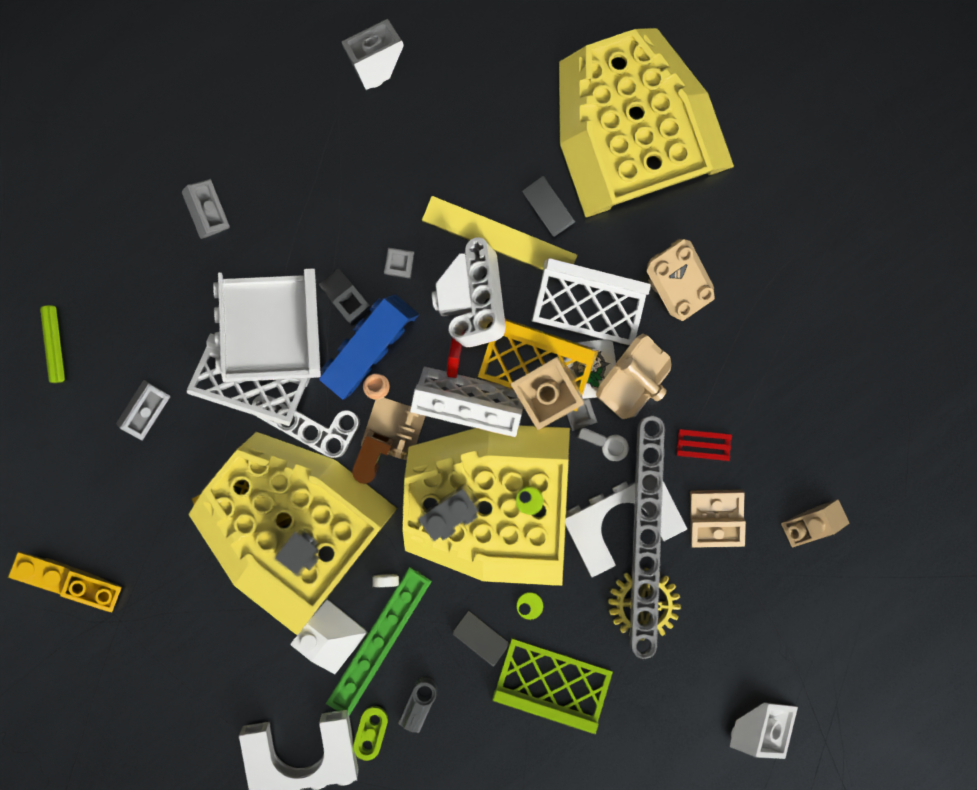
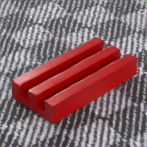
(726, 446)

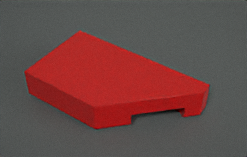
(454, 358)

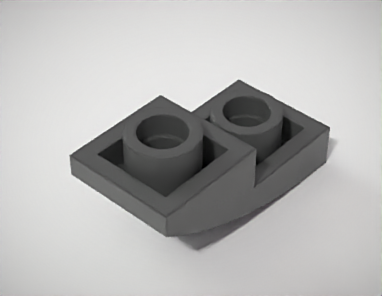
(548, 206)

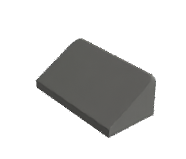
(480, 638)

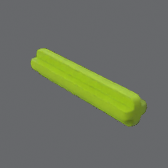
(52, 344)

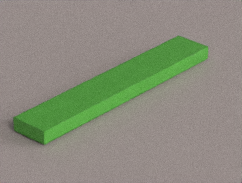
(379, 641)

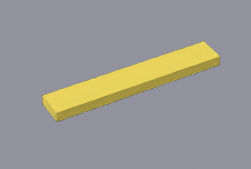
(498, 236)

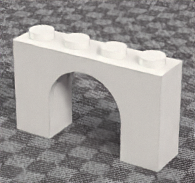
(586, 523)
(268, 772)

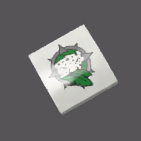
(601, 367)

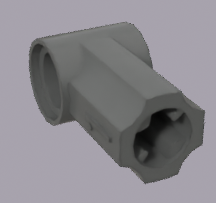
(418, 706)

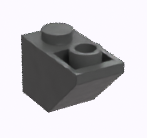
(345, 296)

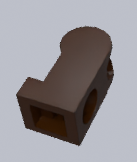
(367, 460)

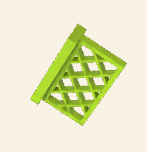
(544, 708)

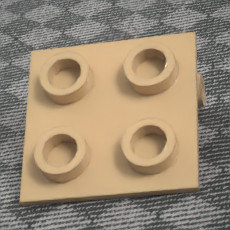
(395, 422)

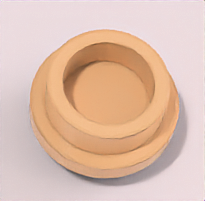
(376, 386)

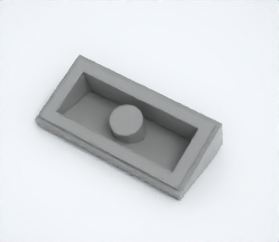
(205, 208)
(142, 410)

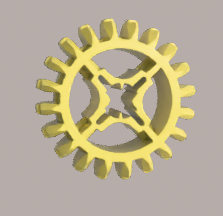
(666, 605)

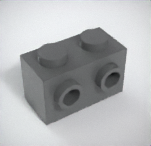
(450, 512)
(298, 553)

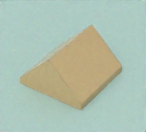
(548, 392)

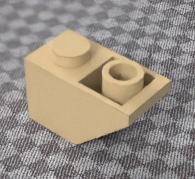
(815, 523)

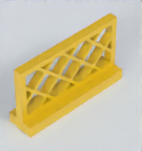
(541, 340)

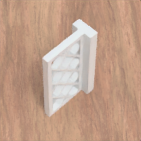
(597, 280)
(209, 394)
(458, 407)

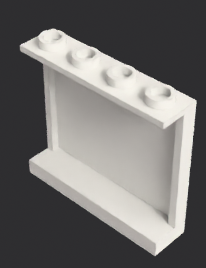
(267, 328)

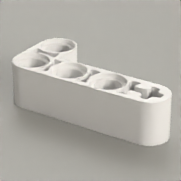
(480, 290)
(324, 435)

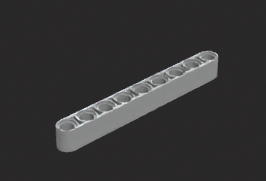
(650, 549)

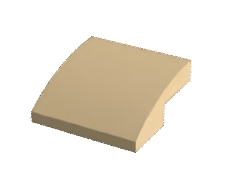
(717, 518)

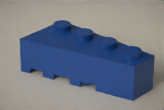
(367, 345)

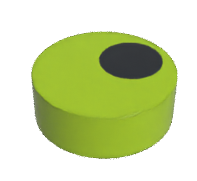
(529, 500)
(529, 605)

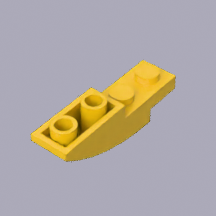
(65, 580)

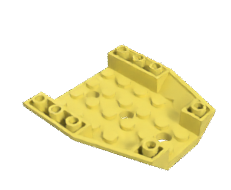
(608, 147)
(495, 468)
(321, 502)

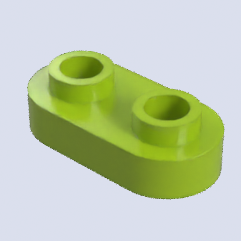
(370, 732)

